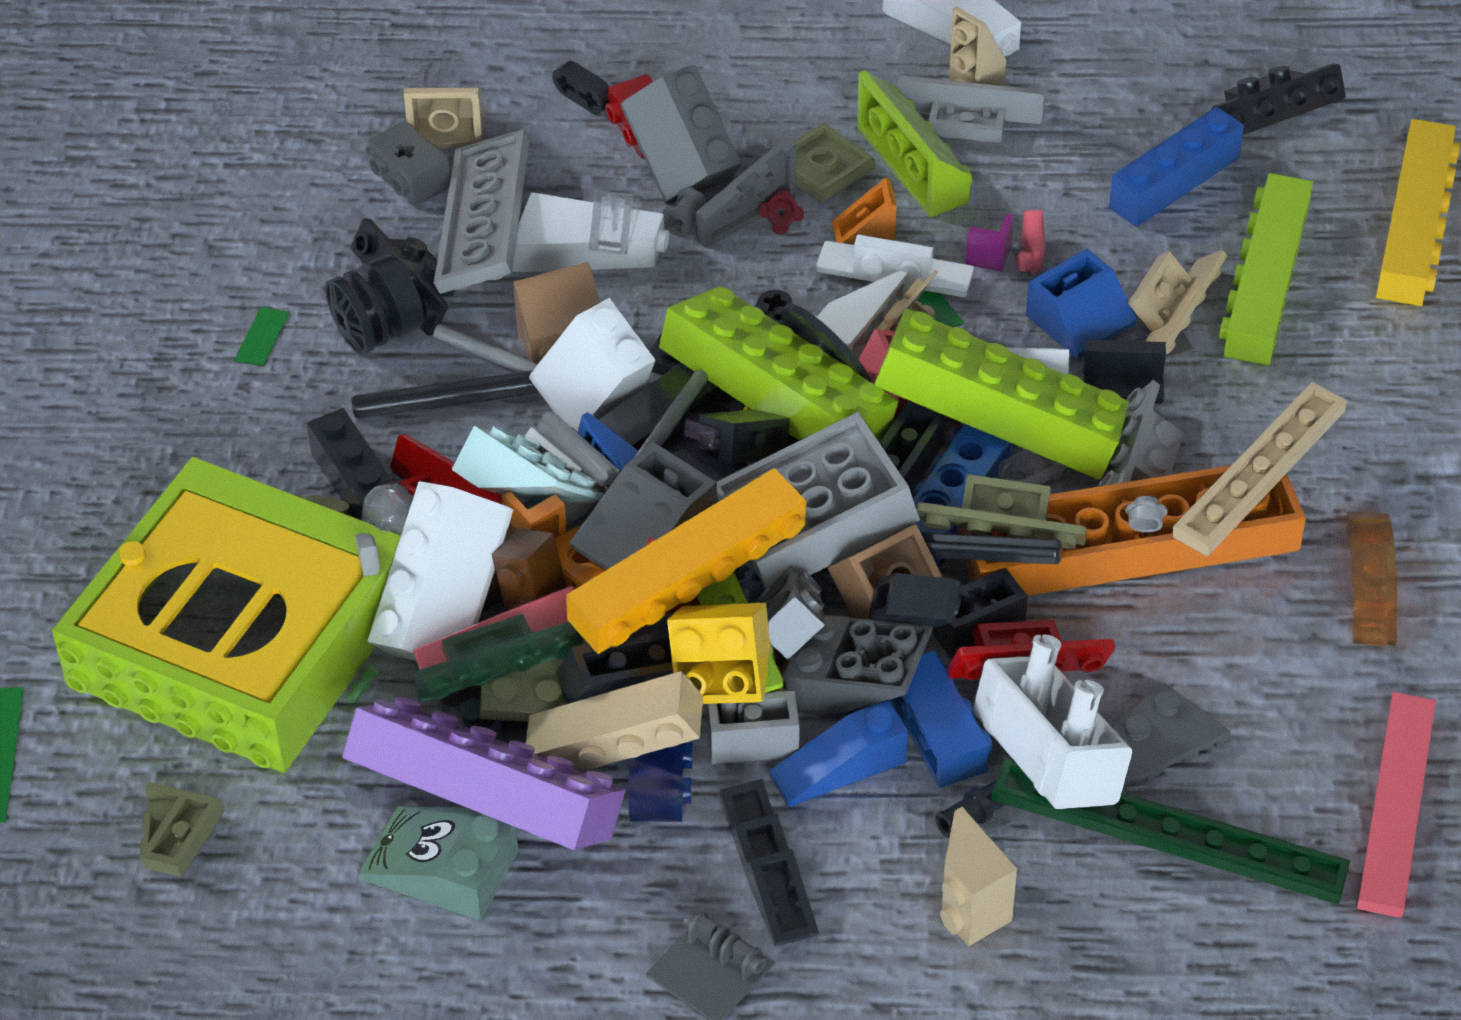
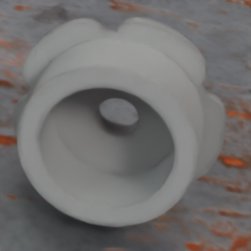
(1146, 514)

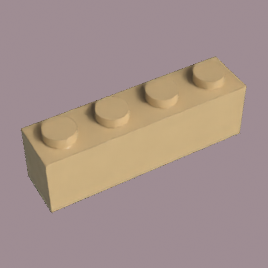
(619, 723)

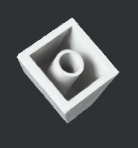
(593, 365)

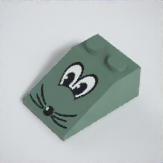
(443, 857)

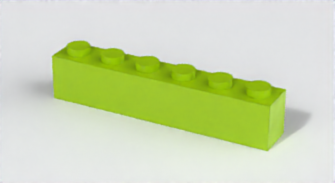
(1267, 269)

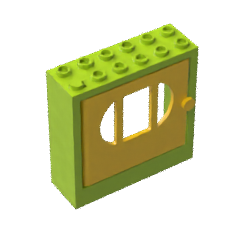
(248, 703)

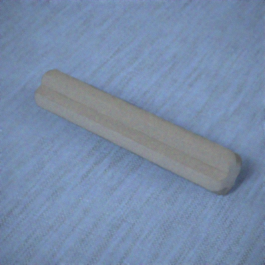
(578, 449)

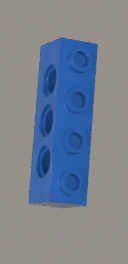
(968, 453)

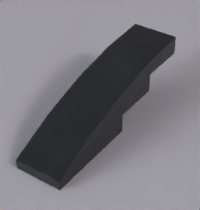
(768, 863)

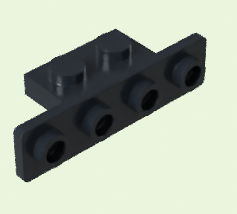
(1282, 95)
(415, 257)

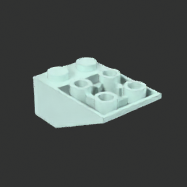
(505, 464)

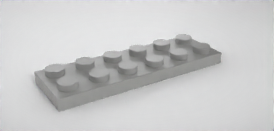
(482, 212)

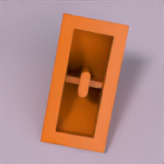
(869, 216)

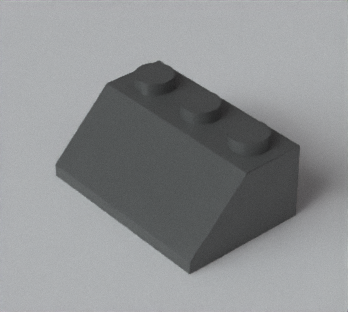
(681, 134)

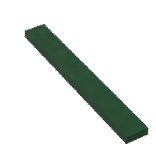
(1188, 837)

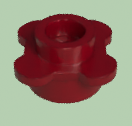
(783, 201)

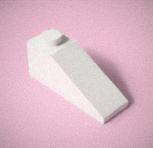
(862, 311)

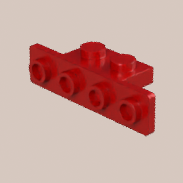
(421, 463)
(1016, 640)

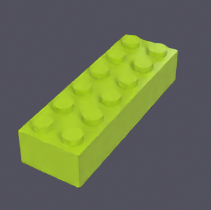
(770, 365)
(1003, 393)

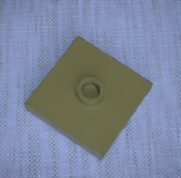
(828, 162)

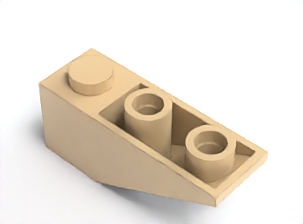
(974, 52)

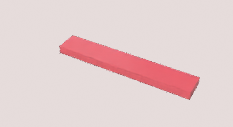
(1396, 805)

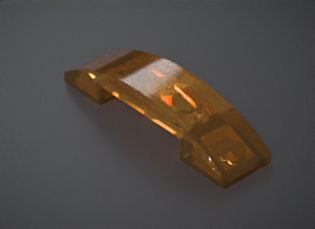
(1373, 578)

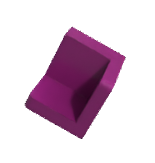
(988, 247)

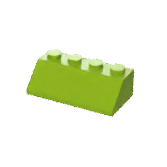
(911, 146)

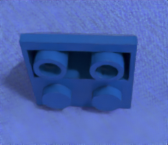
(1079, 303)

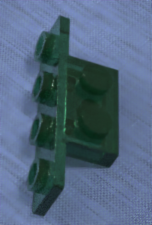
(492, 653)

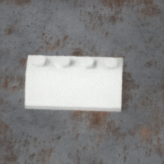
(439, 568)

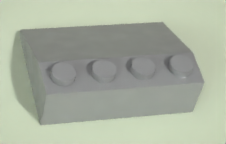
(849, 495)

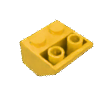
(722, 650)

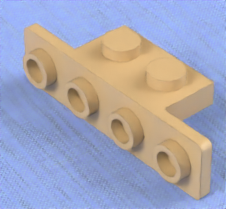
(1171, 294)

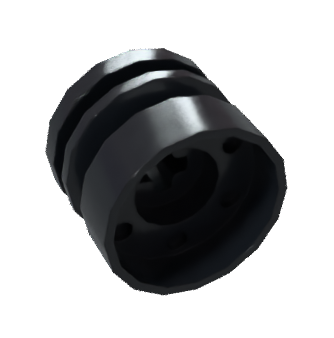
(374, 303)

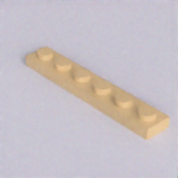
(1259, 469)

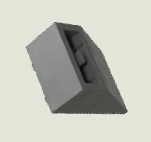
(643, 502)
(855, 664)

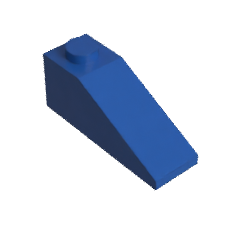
(844, 754)

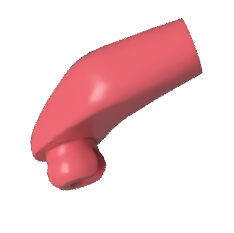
(1032, 243)

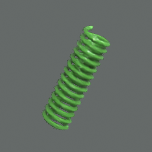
(367, 674)

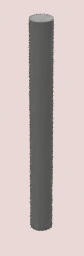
(676, 410)

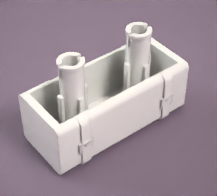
(1053, 728)

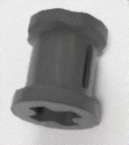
(682, 213)

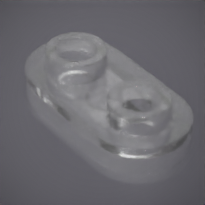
(1032, 468)

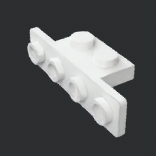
(877, 258)

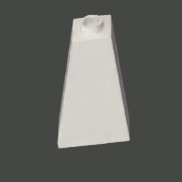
(936, 18)
(557, 236)

